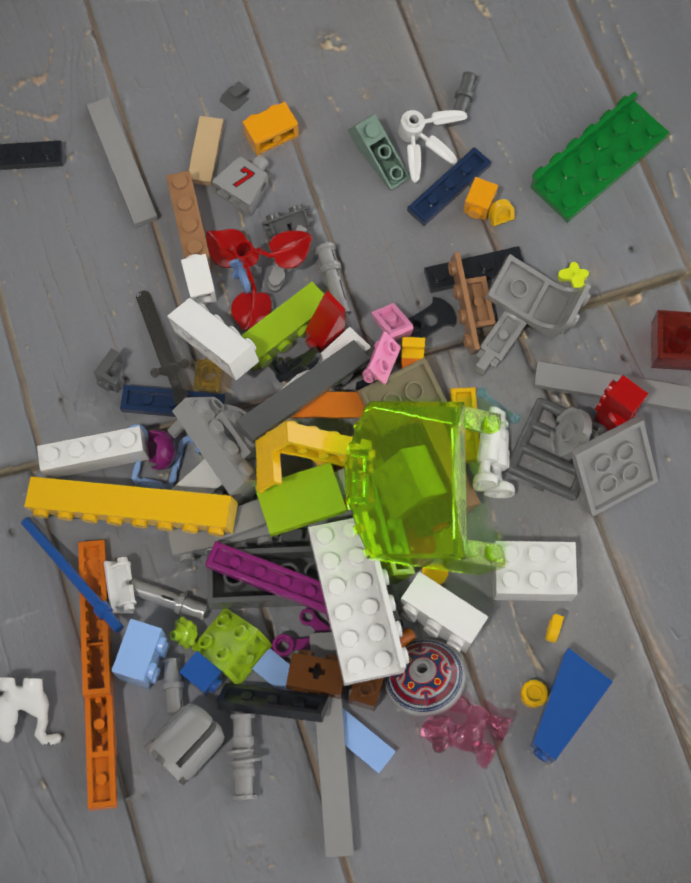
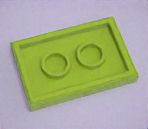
(302, 500)

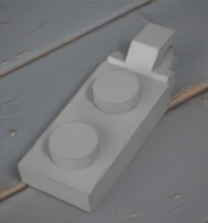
(499, 341)

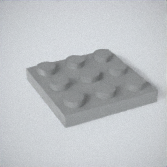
(614, 466)

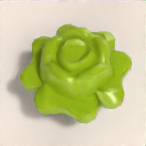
(184, 632)

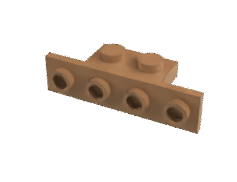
(474, 309)

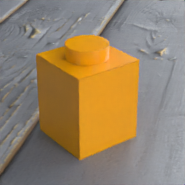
(480, 198)

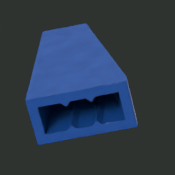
(569, 702)

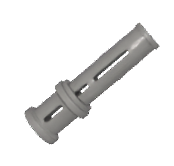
(331, 270)

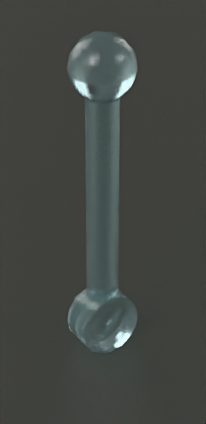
(481, 393)

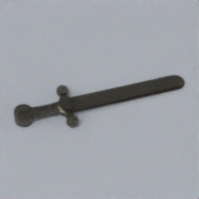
(168, 365)

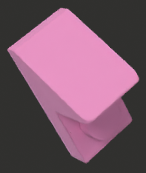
(393, 322)

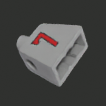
(243, 183)

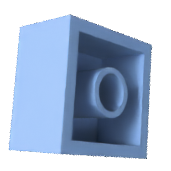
(140, 654)

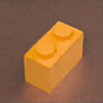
(270, 128)

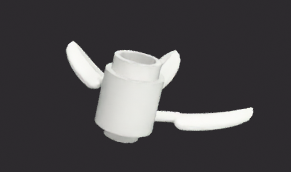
(411, 129)

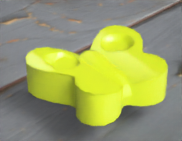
(574, 275)

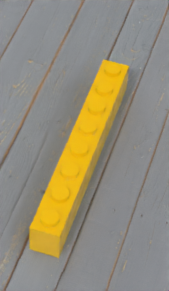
(131, 505)

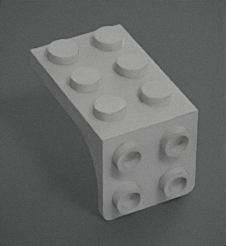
(537, 298)

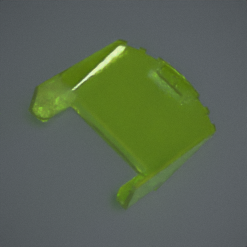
(411, 485)

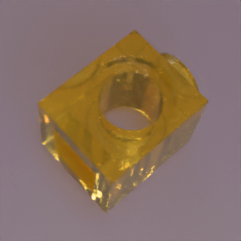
(210, 386)

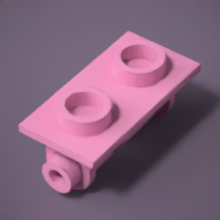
(382, 359)

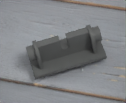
(278, 223)

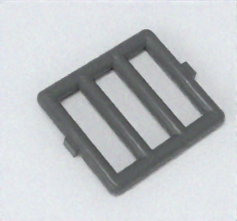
(522, 446)

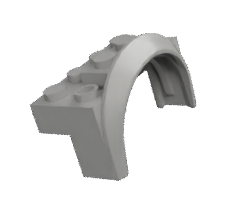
(203, 422)

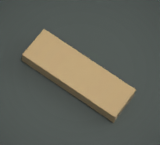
(205, 150)

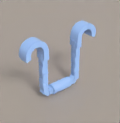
(150, 483)

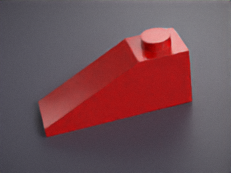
(326, 323)

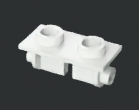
(119, 590)

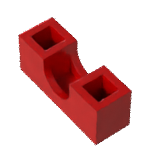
(619, 402)

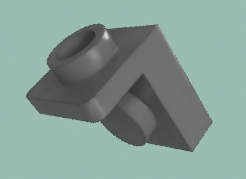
(109, 367)

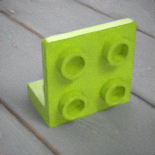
(232, 645)

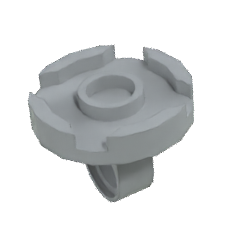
(572, 432)

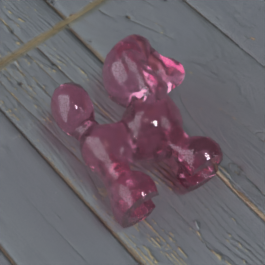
(467, 736)

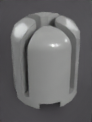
(186, 742)

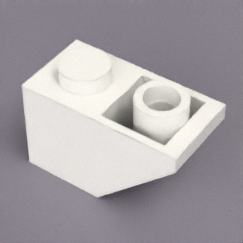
(199, 279)

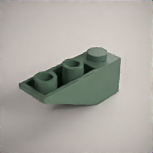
(379, 151)

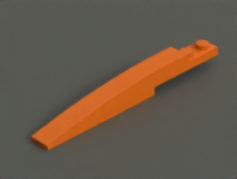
(97, 683)

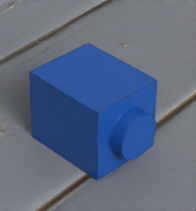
(202, 674)

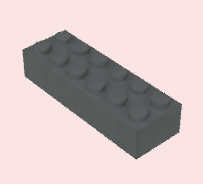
(230, 593)

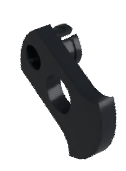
(439, 309)
(295, 366)

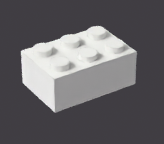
(536, 571)
(441, 613)

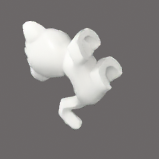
(28, 698)

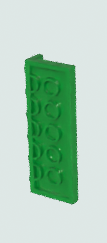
(598, 157)

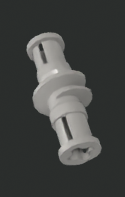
(243, 756)

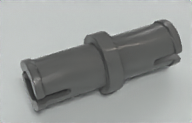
(464, 94)

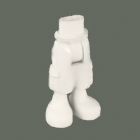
(492, 460)

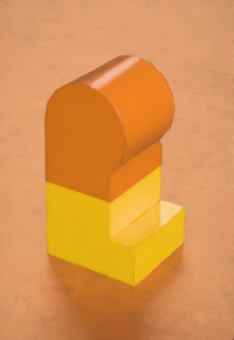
(411, 350)

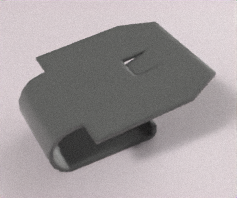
(235, 96)
(296, 538)

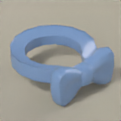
(239, 272)

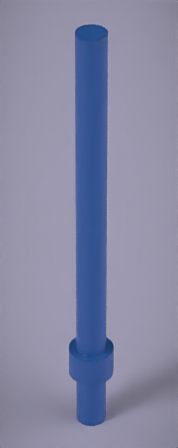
(101, 608)

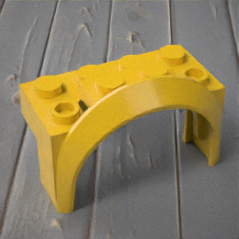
(300, 441)

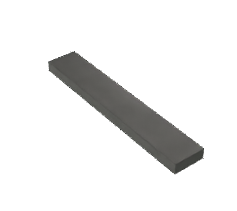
(302, 391)

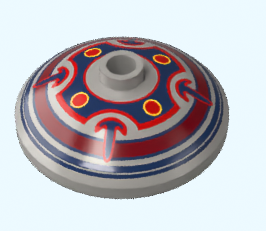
(431, 691)

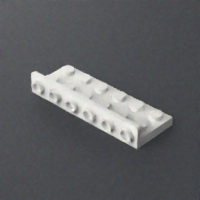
(357, 605)

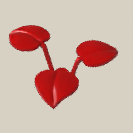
(229, 244)

